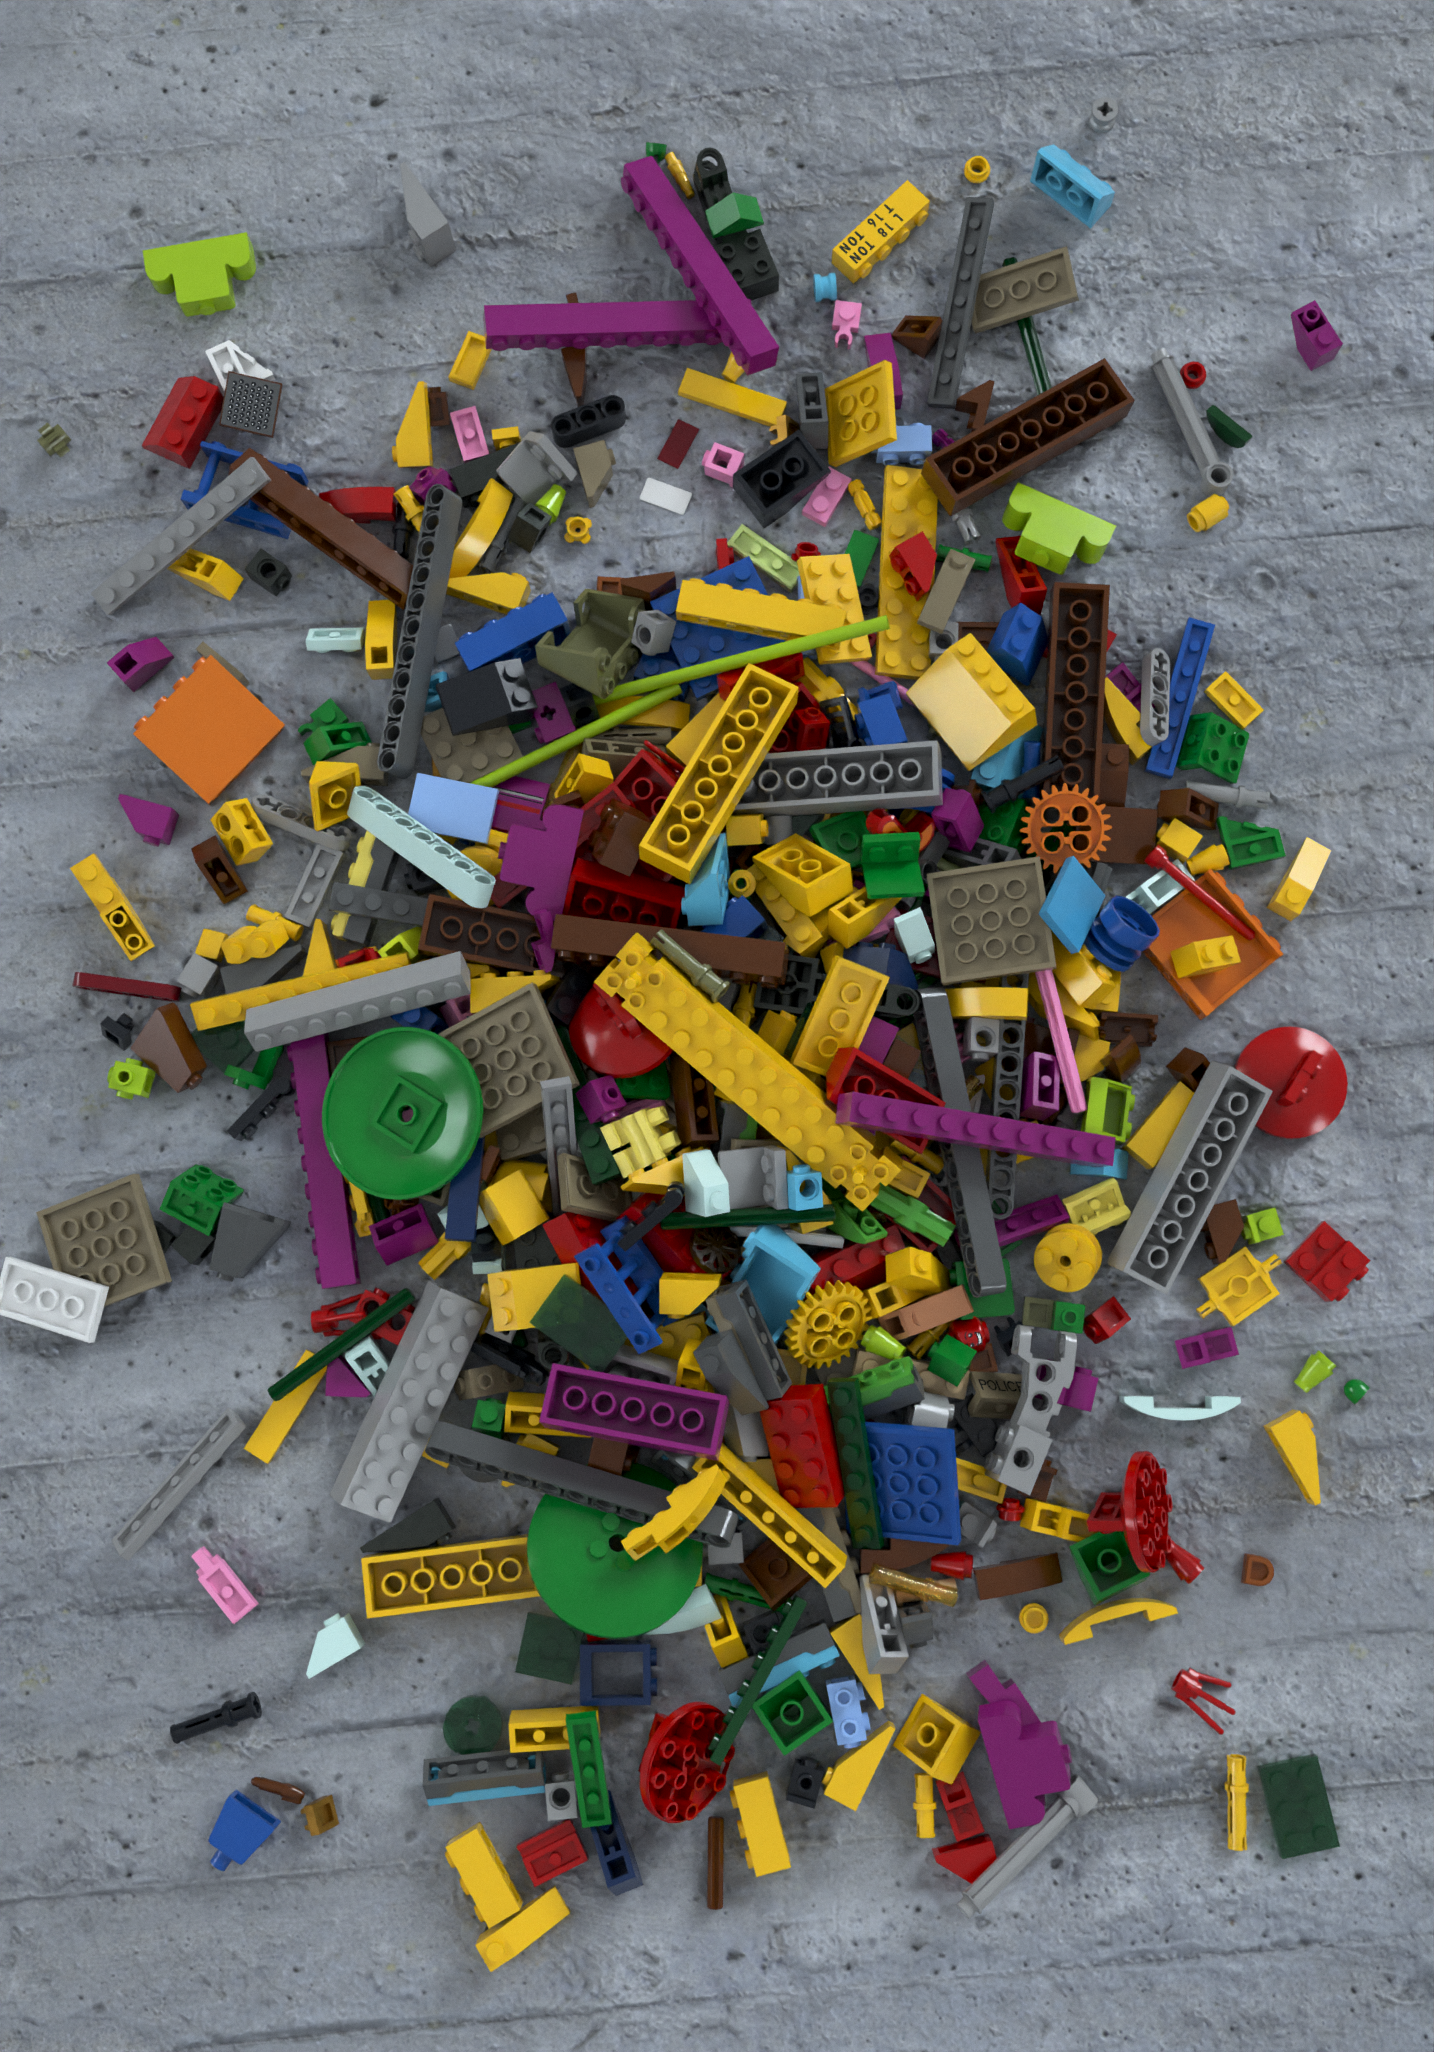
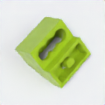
(1108, 1109)

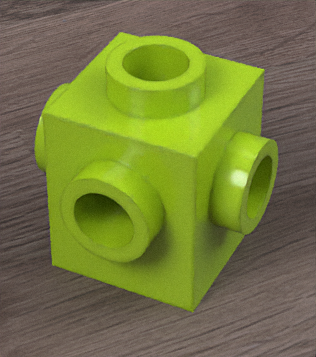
(130, 1079)

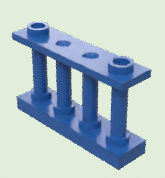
(249, 515)
(610, 1285)

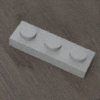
(314, 886)

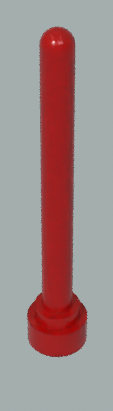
(1159, 859)

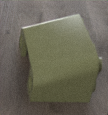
(600, 645)

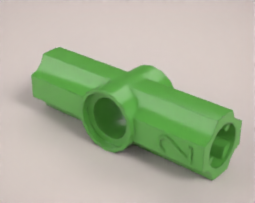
(913, 1215)

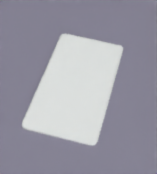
(665, 496)

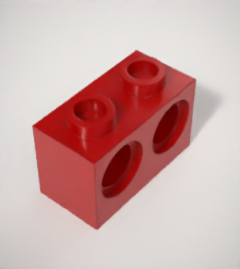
(386, 1330)

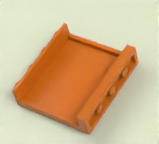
(208, 728)
(1188, 921)

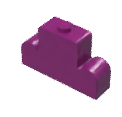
(543, 857)
(1024, 1761)

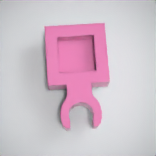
(846, 320)

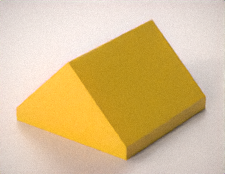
(331, 791)
(512, 1207)

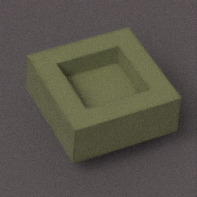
(1037, 1312)

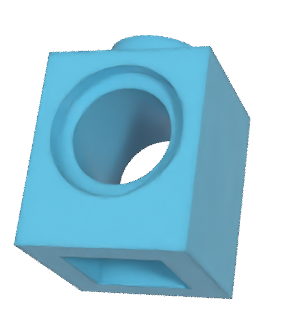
(812, 1194)

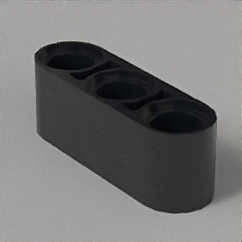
(594, 410)

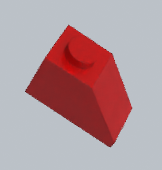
(967, 1857)

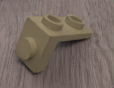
(485, 1382)

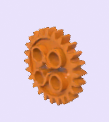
(1064, 803)

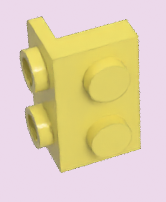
(1097, 1207)

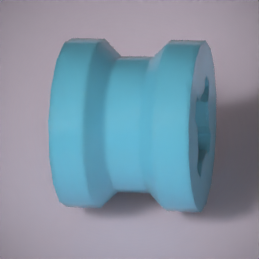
(825, 287)

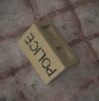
(995, 1394)

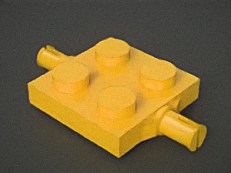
(1238, 1286)

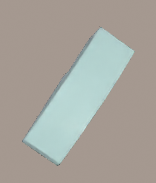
(1158, 889)
(696, 1612)

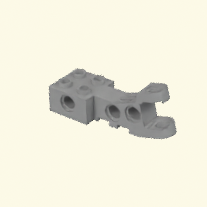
(1027, 1427)

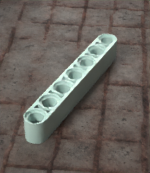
(421, 847)

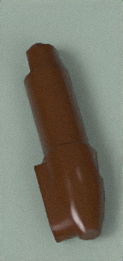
(285, 1790)

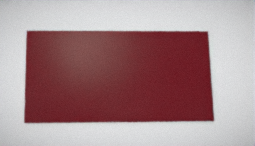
(678, 444)

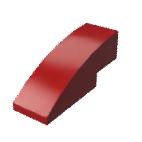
(363, 503)
(787, 668)

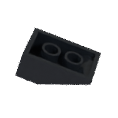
(780, 478)
(487, 698)

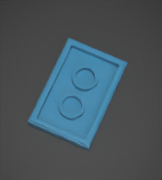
(1072, 904)

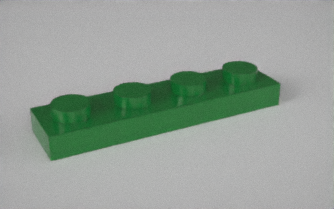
(588, 1769)

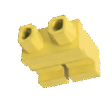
(644, 1136)

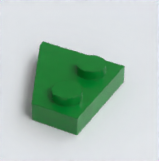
(1248, 843)

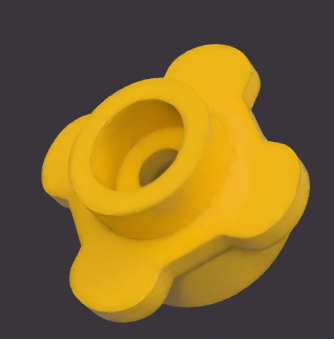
(574, 523)

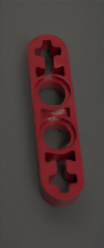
(127, 987)

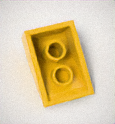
(805, 874)
(521, 1292)

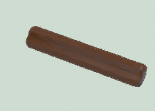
(715, 1862)

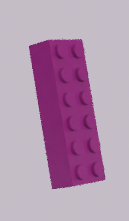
(635, 1411)

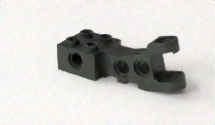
(741, 252)
(805, 982)
(536, 1250)

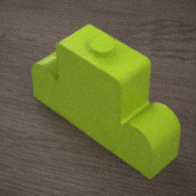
(201, 271)
(1054, 530)

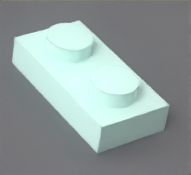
(328, 639)

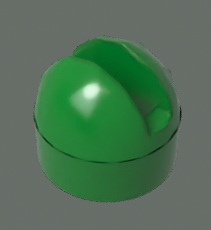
(656, 149)
(1355, 1390)

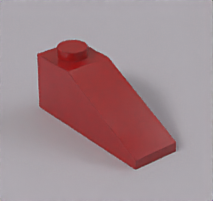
(1020, 576)

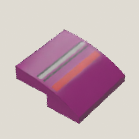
(519, 803)

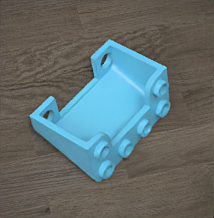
(776, 1274)

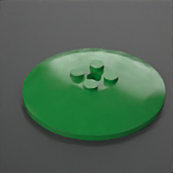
(366, 1108)
(603, 1588)

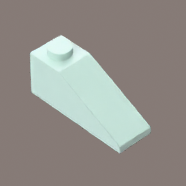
(368, 1362)

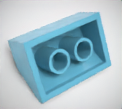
(1071, 185)
(1005, 763)
(709, 891)

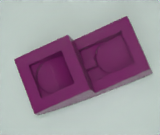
(1127, 684)
(542, 948)
(1206, 1347)

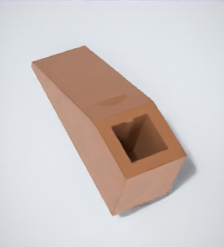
(927, 1313)

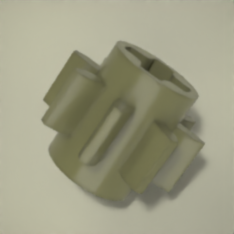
(54, 440)

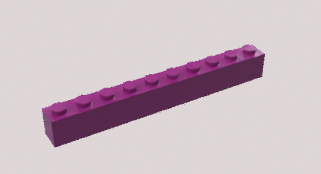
(699, 266)
(597, 325)
(974, 1129)
(326, 1184)

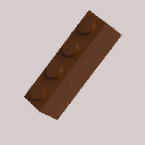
(693, 1105)

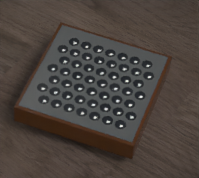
(250, 404)

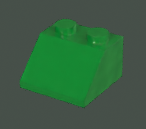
(1106, 1565)
(792, 1712)

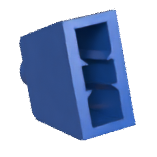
(420, 1018)
(239, 1830)

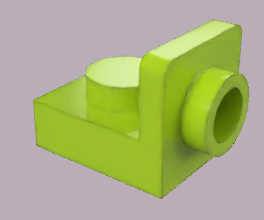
(1261, 1226)

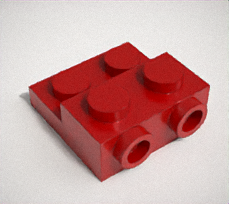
(1327, 1262)

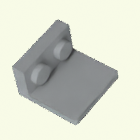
(534, 467)
(755, 1176)

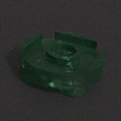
(481, 1710)

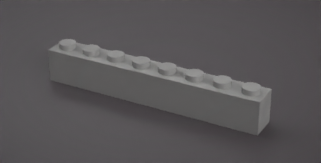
(357, 1001)

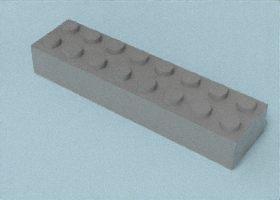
(845, 780)
(1189, 1176)
(408, 1402)

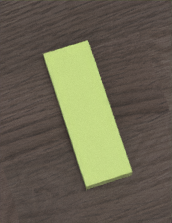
(765, 557)

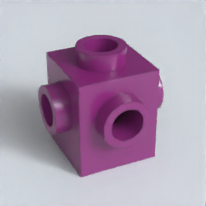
(426, 479)

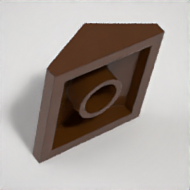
(649, 586)

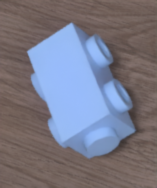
(911, 446)
(846, 1712)

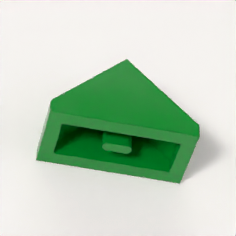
(734, 214)

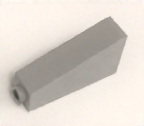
(744, 1434)

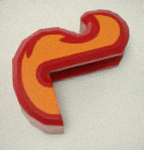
(881, 823)

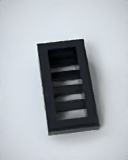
(833, 737)

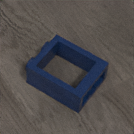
(587, 1651)

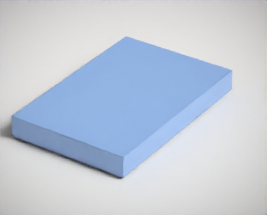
(453, 807)

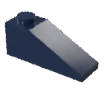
(616, 1854)

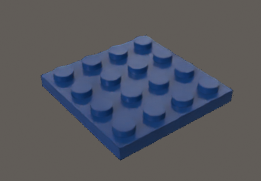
(702, 643)
(915, 1482)

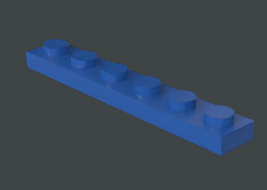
(1183, 689)

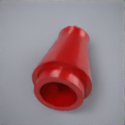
(1184, 1563)
(953, 1564)

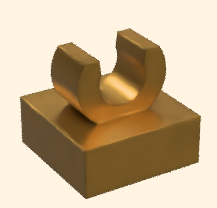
(783, 429)
(320, 1815)

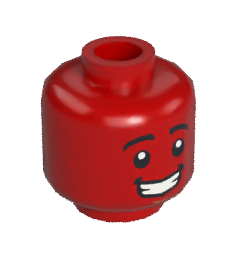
(970, 1332)

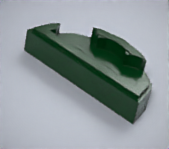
(1226, 428)

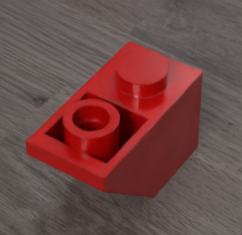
(915, 563)

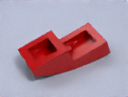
(960, 1808)

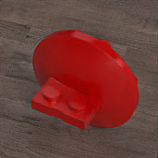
(613, 1039)
(1304, 1078)
(1138, 1511)
(676, 1764)

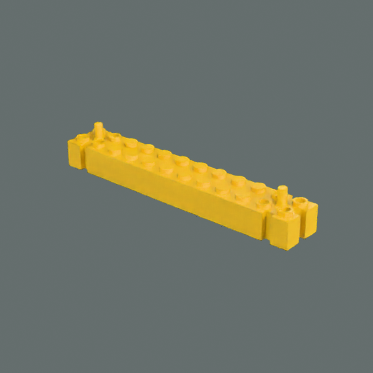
(748, 1071)

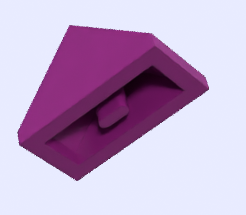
(343, 1380)

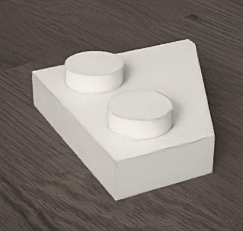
(229, 357)

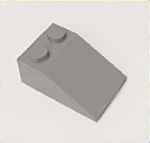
(427, 224)

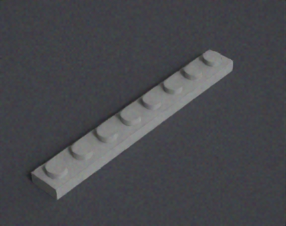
(181, 536)

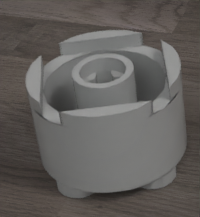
(931, 1412)

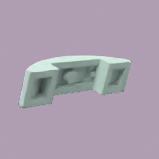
(1213, 1406)

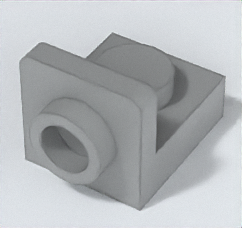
(976, 1524)

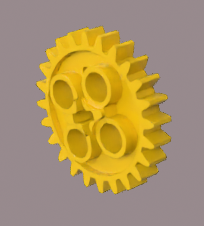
(827, 1324)

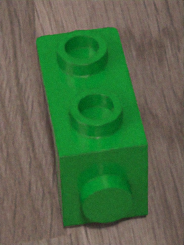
(261, 1073)

